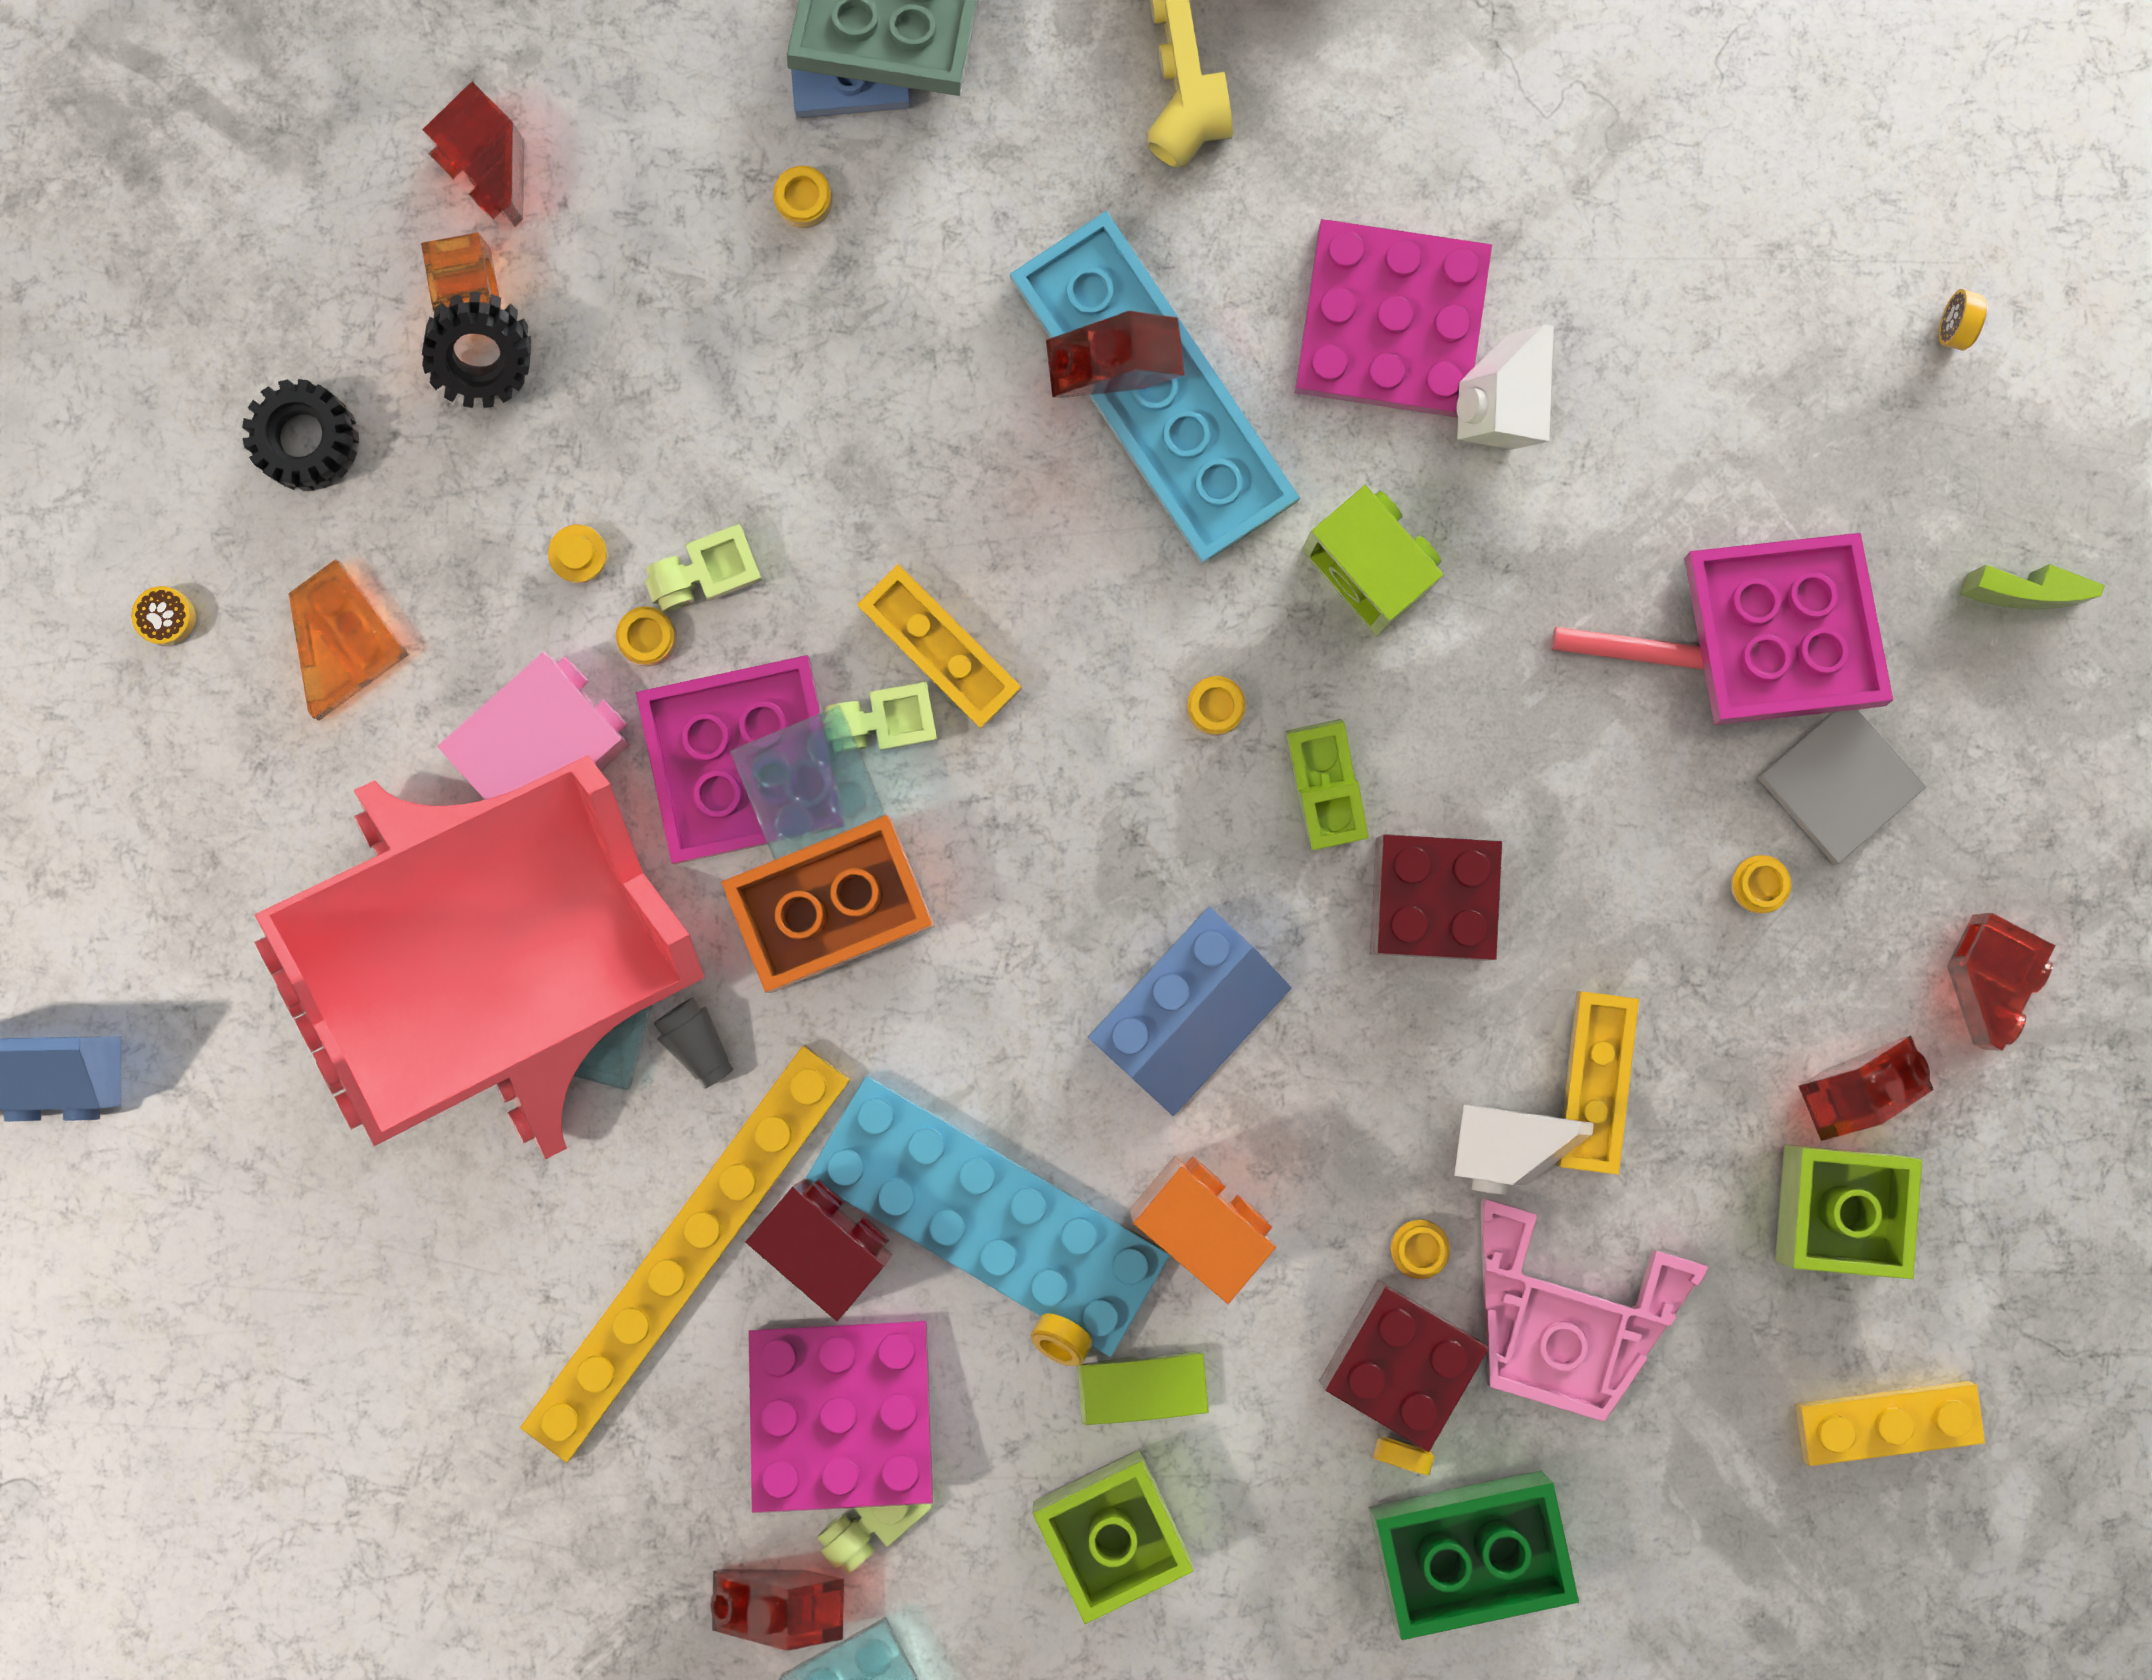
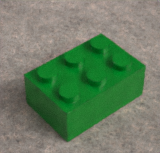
(1473, 1554)

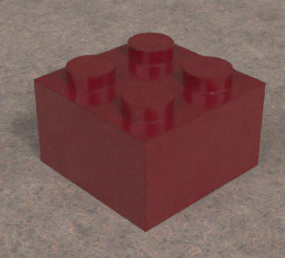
(1436, 897)
(821, 1246)
(1403, 1365)

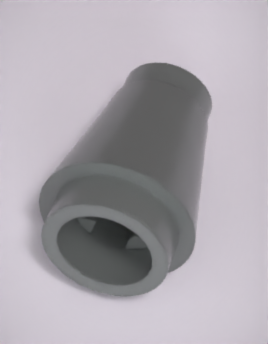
(694, 1042)

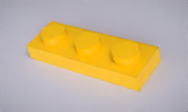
(939, 647)
(1599, 1078)
(1890, 1423)

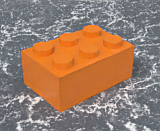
(828, 904)
(1202, 1230)

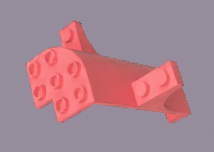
(475, 953)

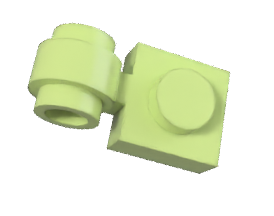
(719, 563)
(899, 717)
(847, 1542)

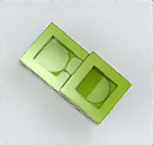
(2044, 589)
(1326, 784)
(1142, 1388)

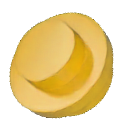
(577, 553)
(1761, 884)
(1420, 1249)

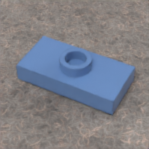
(834, 95)

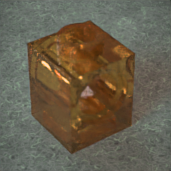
(459, 267)

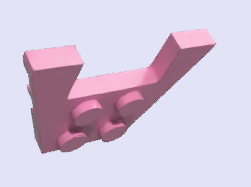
(1561, 1341)

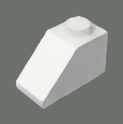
(1509, 392)
(1512, 1146)

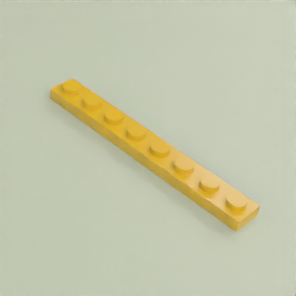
(685, 1254)

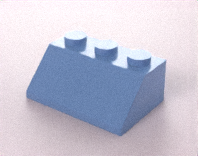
(1190, 1011)
(59, 1074)

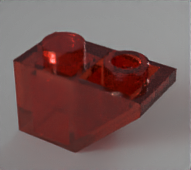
(483, 146)
(1115, 355)
(1995, 976)
(1866, 1089)
(778, 1606)

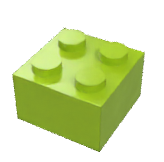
(1373, 558)
(1848, 1211)
(1112, 1536)

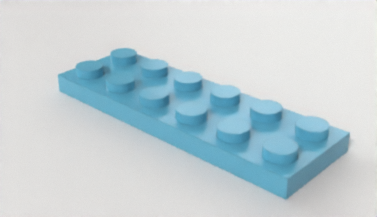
(1178, 433)
(987, 1214)

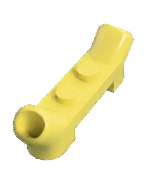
(1201, 102)

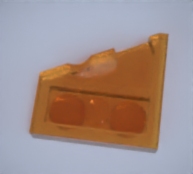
(339, 639)

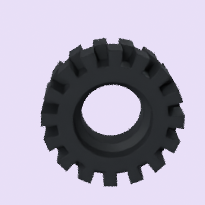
(471, 380)
(272, 415)

